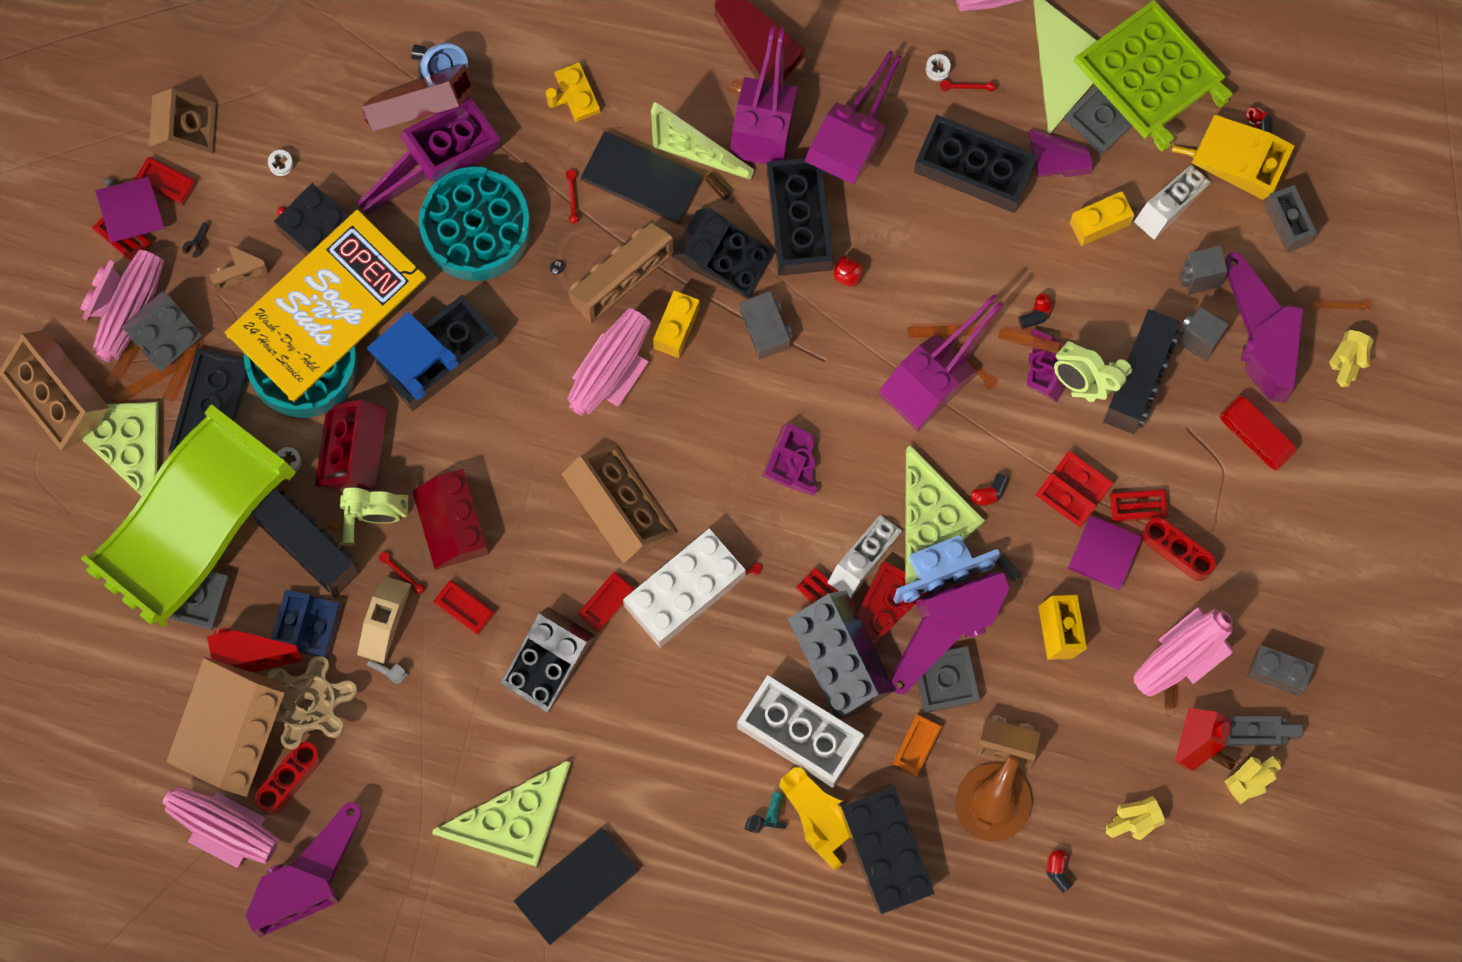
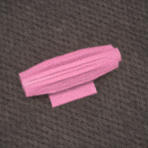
(119, 299)
(611, 365)
(1187, 650)
(221, 826)

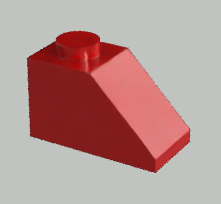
(1201, 737)

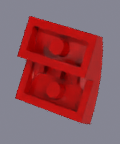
(1074, 489)

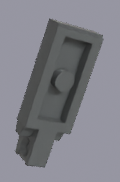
(1261, 731)

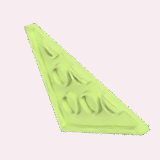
(1058, 46)
(681, 139)
(129, 442)
(932, 510)
(513, 822)

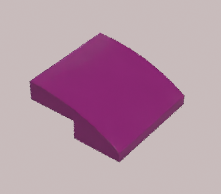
(129, 209)
(1104, 552)

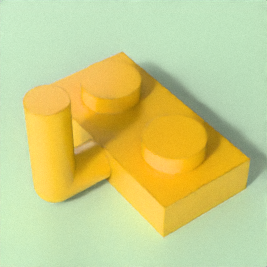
(575, 93)

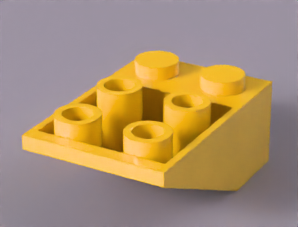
(1243, 156)

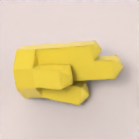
(1351, 356)
(1252, 778)
(1136, 817)

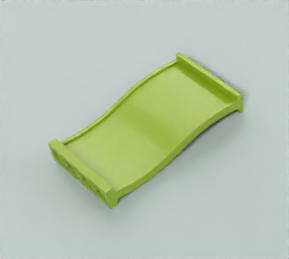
(187, 517)

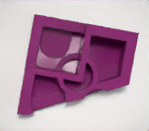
(1059, 155)
(1042, 372)
(792, 460)

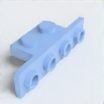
(943, 564)

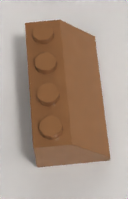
(621, 272)
(52, 389)
(618, 503)

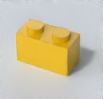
(1101, 218)
(676, 324)
(1062, 627)

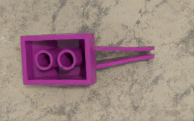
(764, 112)
(848, 138)
(439, 145)
(1272, 331)
(935, 371)
(945, 619)
(304, 887)

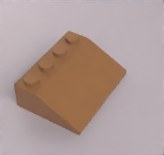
(226, 725)

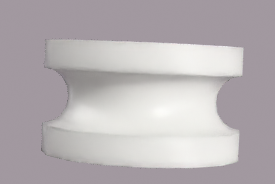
(938, 58)
(283, 154)
(288, 450)

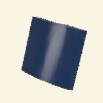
(307, 623)

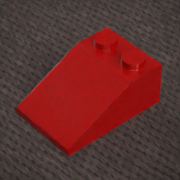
(251, 651)

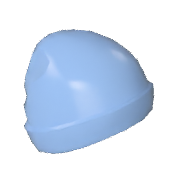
(441, 58)

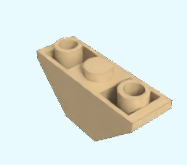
(383, 619)

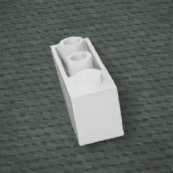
(1171, 201)
(864, 556)

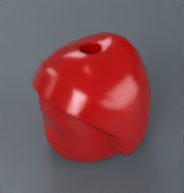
(848, 271)

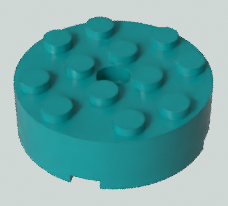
(467, 250)
(318, 399)

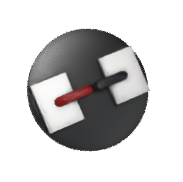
(556, 267)

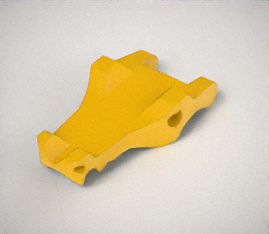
(818, 814)

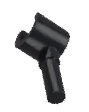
(417, 54)
(196, 241)
(755, 822)

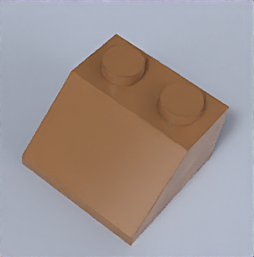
(182, 123)
(1003, 740)

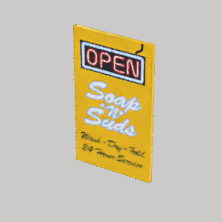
(325, 305)

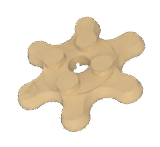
(325, 699)

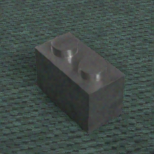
(1290, 218)
(1203, 270)
(765, 325)
(1201, 333)
(1280, 670)

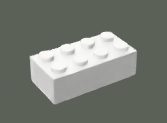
(684, 588)
(800, 731)

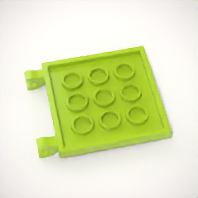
(1151, 72)

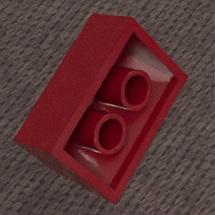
(351, 446)
(449, 520)

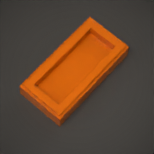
(916, 745)

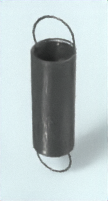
(1009, 568)

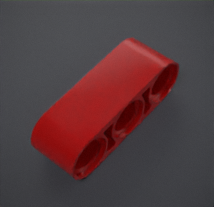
(1258, 433)
(1173, 536)
(286, 792)

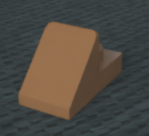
(245, 269)

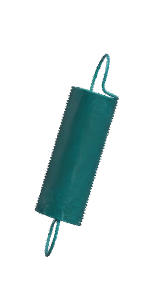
(774, 807)

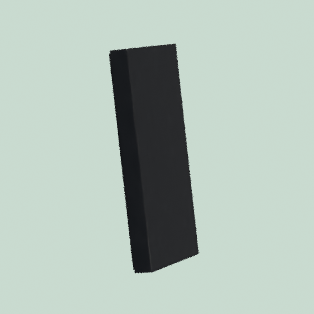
(641, 177)
(212, 380)
(575, 886)

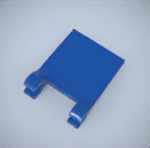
(409, 351)

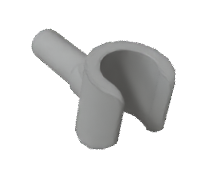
(395, 674)

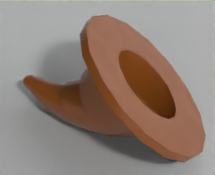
(993, 801)

